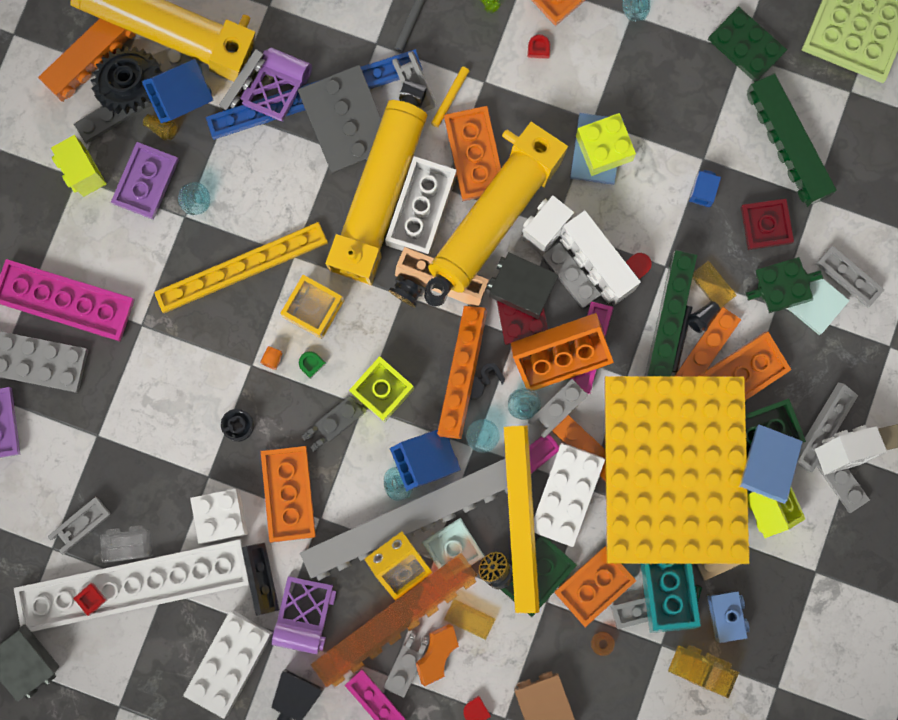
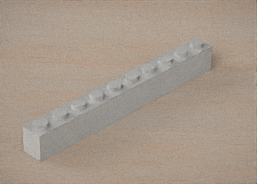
(407, 518)

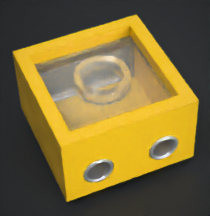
(312, 306)
(398, 565)

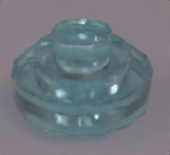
(636, 9)
(194, 198)
(524, 403)
(482, 436)
(394, 485)

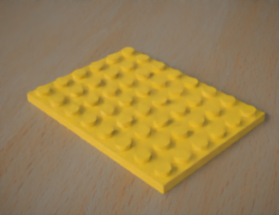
(675, 470)

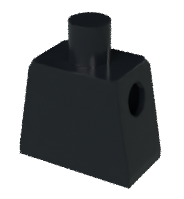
(295, 696)

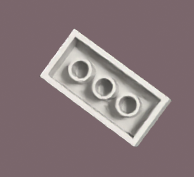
(421, 206)
(599, 258)
(567, 494)
(228, 664)

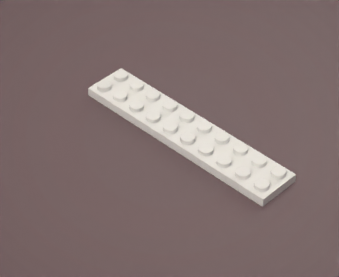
(134, 585)

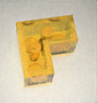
(703, 671)

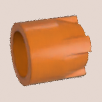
(271, 358)

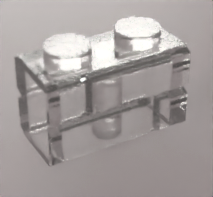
(126, 545)

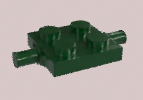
(784, 285)

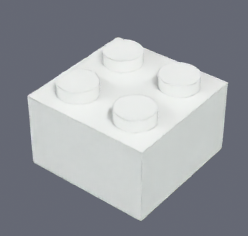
(547, 225)
(850, 449)
(219, 516)

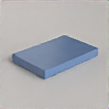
(579, 167)
(771, 464)

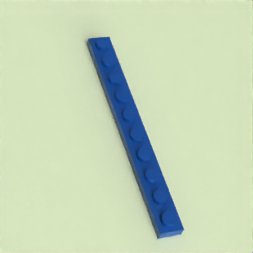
(243, 118)

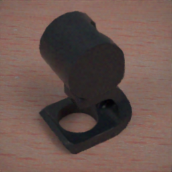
(478, 383)

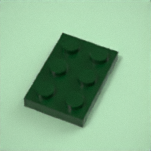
(747, 44)
(552, 570)

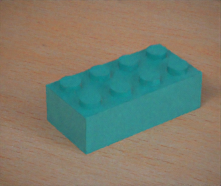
(670, 597)

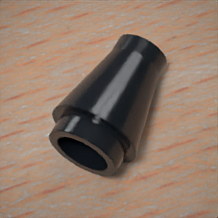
(702, 318)

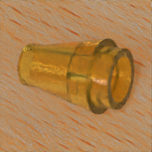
(164, 130)

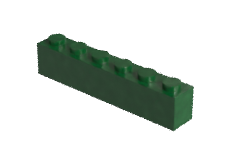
(791, 140)
(671, 314)

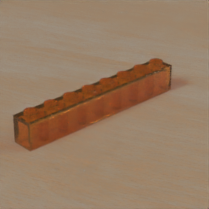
(393, 620)

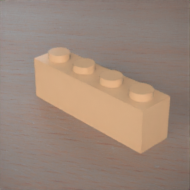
(415, 265)

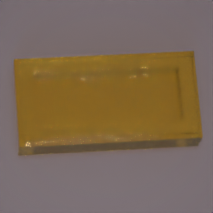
(713, 284)
(469, 619)

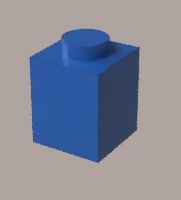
(704, 188)

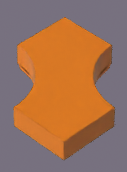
(432, 664)

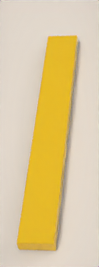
(240, 267)
(521, 519)

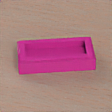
(542, 451)

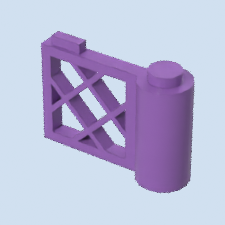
(287, 70)
(297, 634)

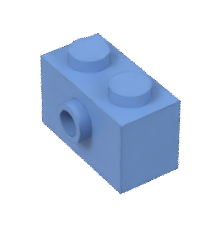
(728, 616)

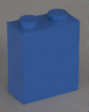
(178, 90)
(424, 459)

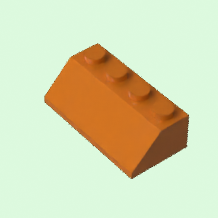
(561, 352)

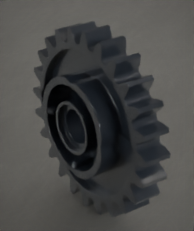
(111, 84)

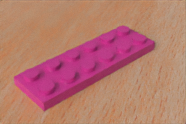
(64, 300)

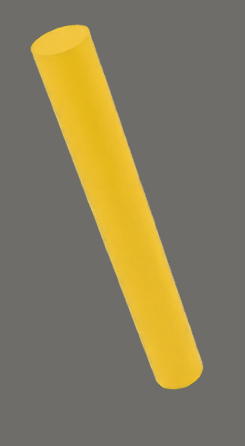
(450, 96)

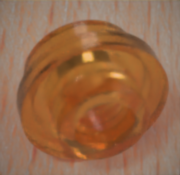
(595, 643)

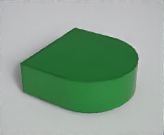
(310, 363)

